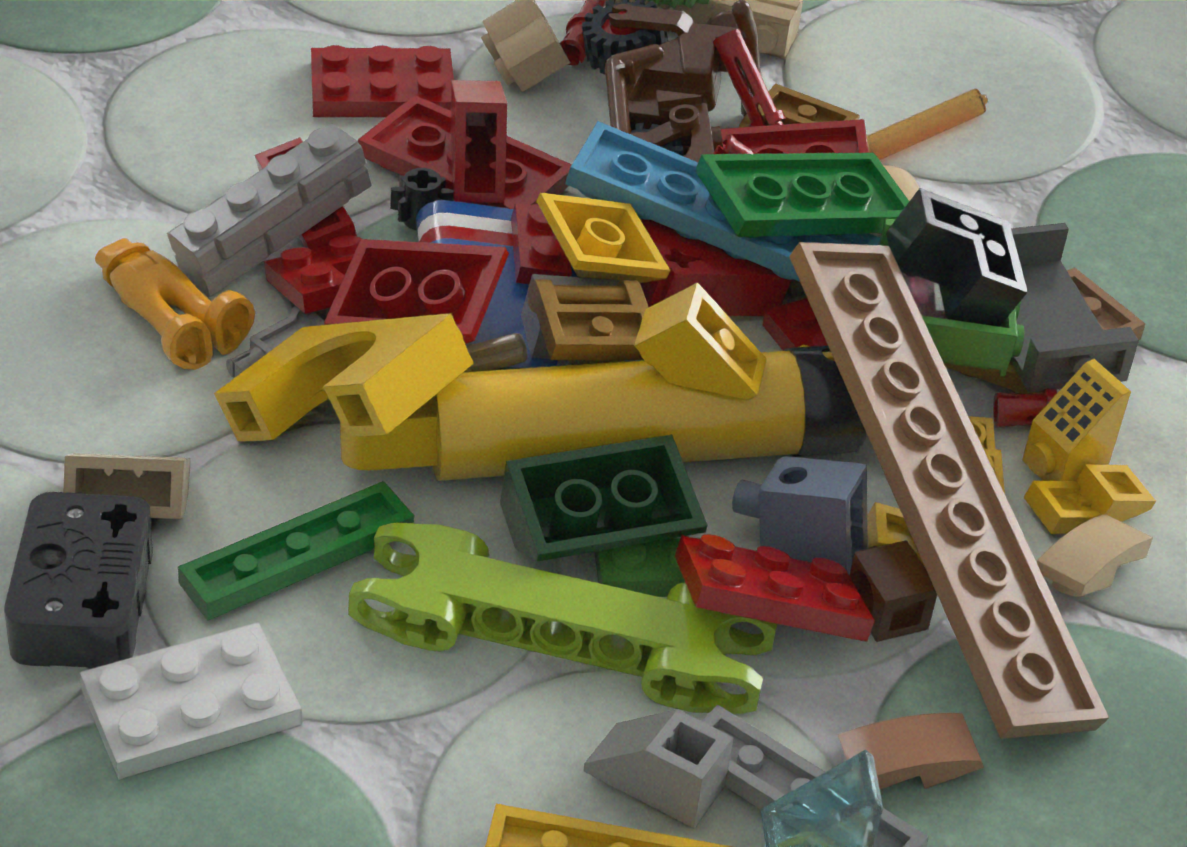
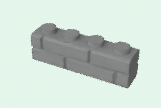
(269, 209)

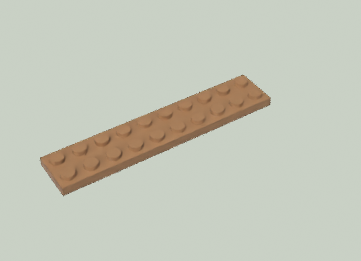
(948, 494)

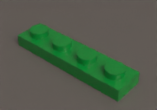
(290, 551)

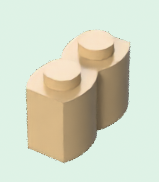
(523, 44)

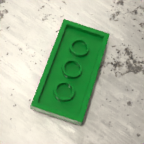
(801, 193)

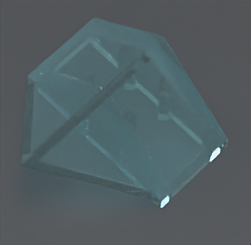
(830, 810)

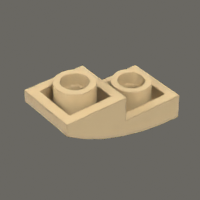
(1090, 555)

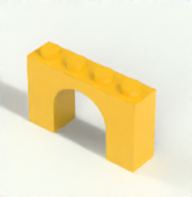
(367, 370)

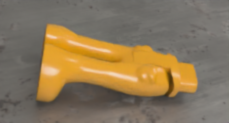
(153, 282)

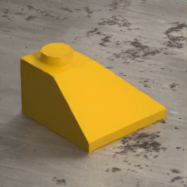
(603, 238)

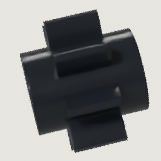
(415, 191)

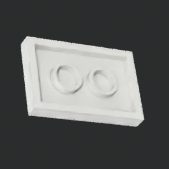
(189, 699)

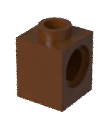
(894, 589)

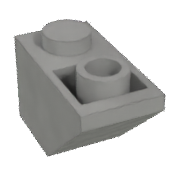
(665, 763)

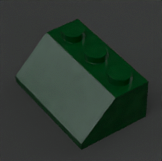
(599, 499)

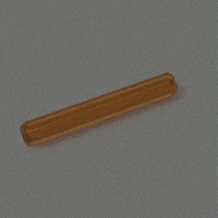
(927, 123)

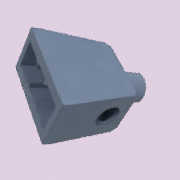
(809, 508)

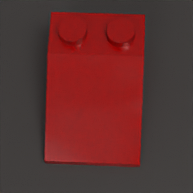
(419, 280)

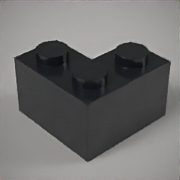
(964, 253)

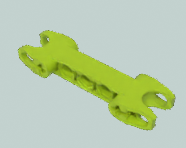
(460, 590)

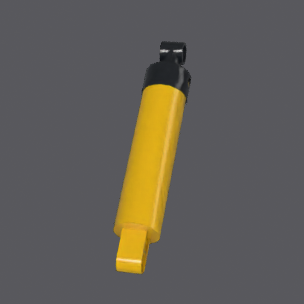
(556, 409)

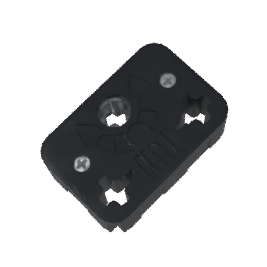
(79, 580)

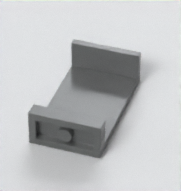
(1057, 320)

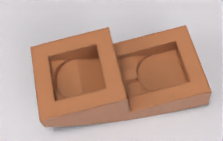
(910, 746)

